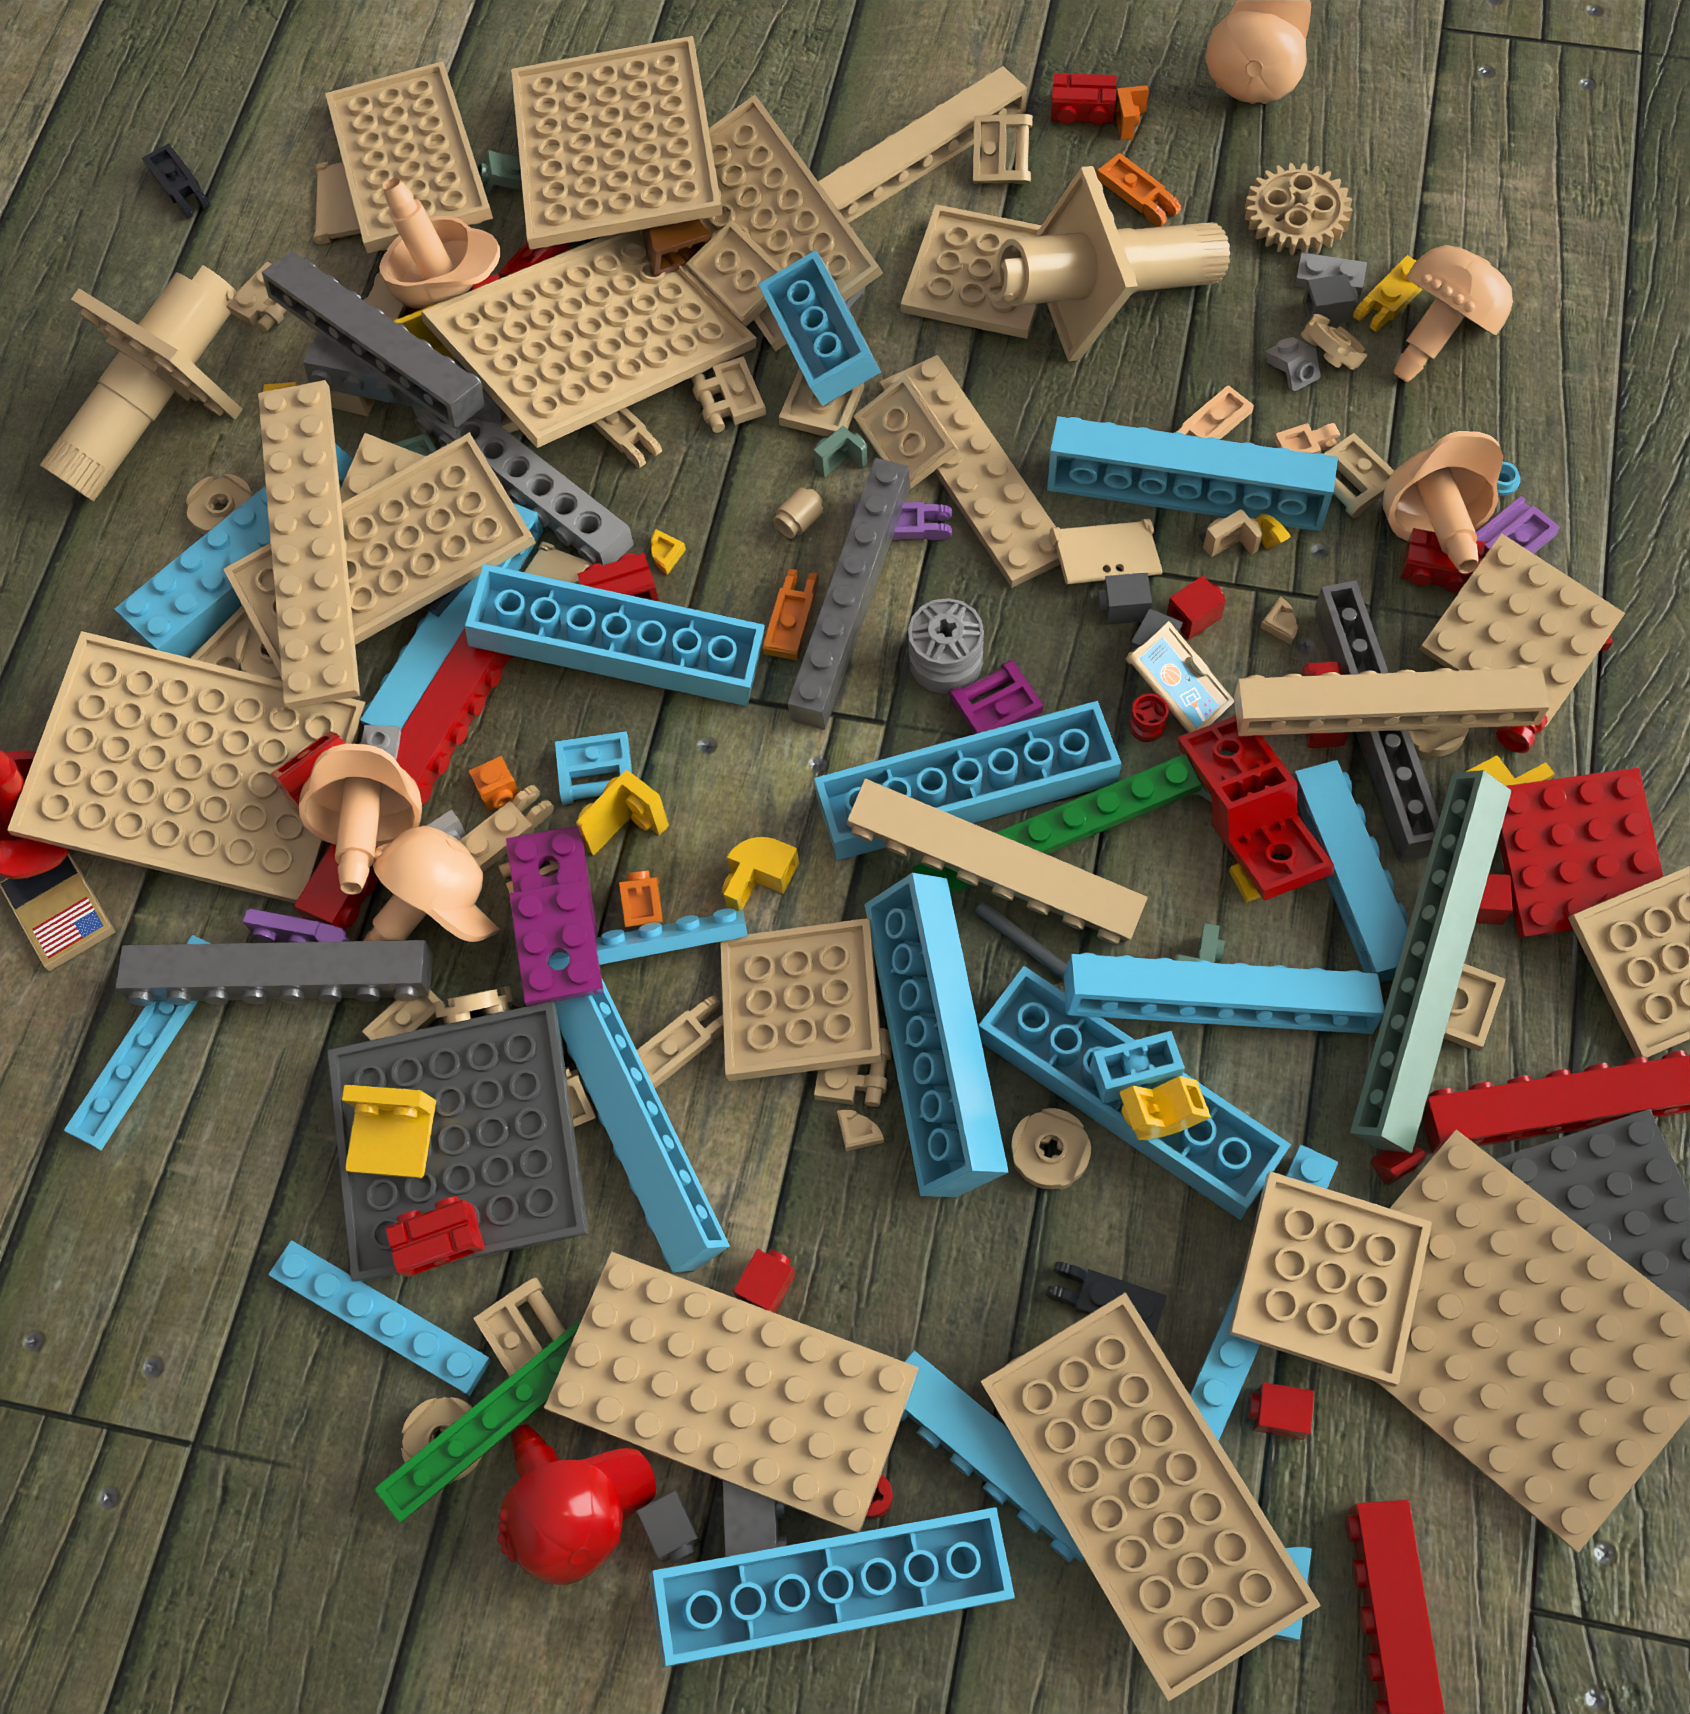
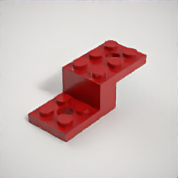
(1255, 808)

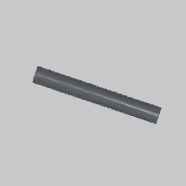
(1021, 939)

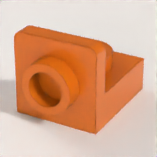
(1128, 106)
(494, 783)
(640, 899)

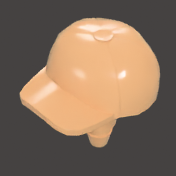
(1259, 49)
(433, 255)
(1463, 288)
(1448, 493)
(358, 803)
(430, 877)

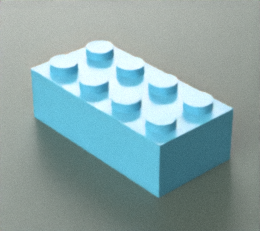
(819, 328)

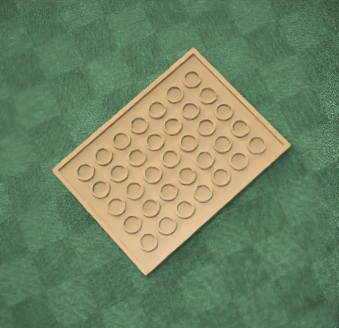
(614, 143)
(586, 335)
(174, 768)
(1537, 1345)

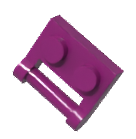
(1002, 708)

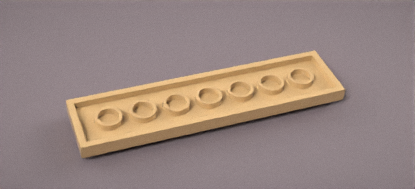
(985, 480)

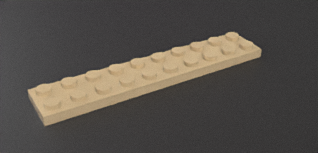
(308, 546)

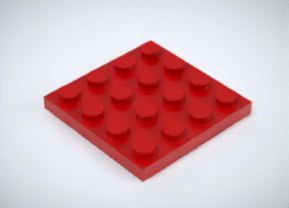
(1575, 846)

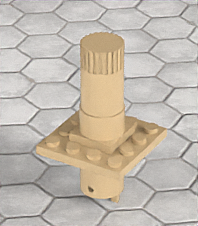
(1092, 268)
(148, 369)

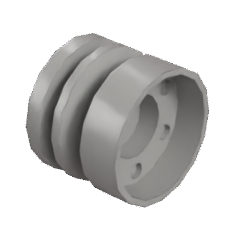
(945, 645)

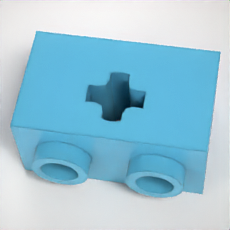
(1136, 1063)

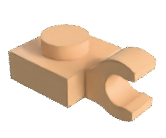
(1305, 440)

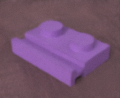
(1521, 524)

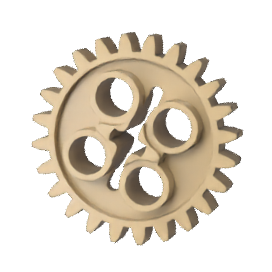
(1298, 209)

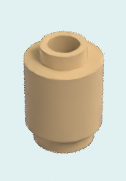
(798, 512)

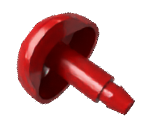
(19, 855)
(569, 1512)

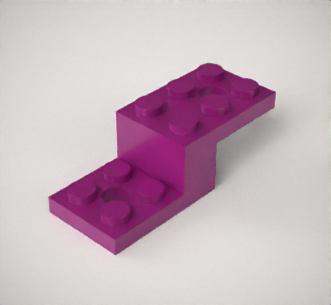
(553, 916)

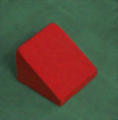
(1395, 1165)

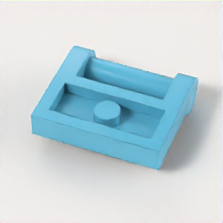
(590, 757)

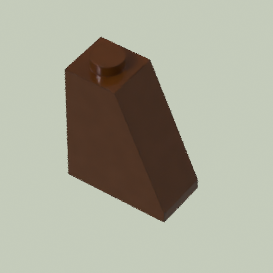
(673, 245)

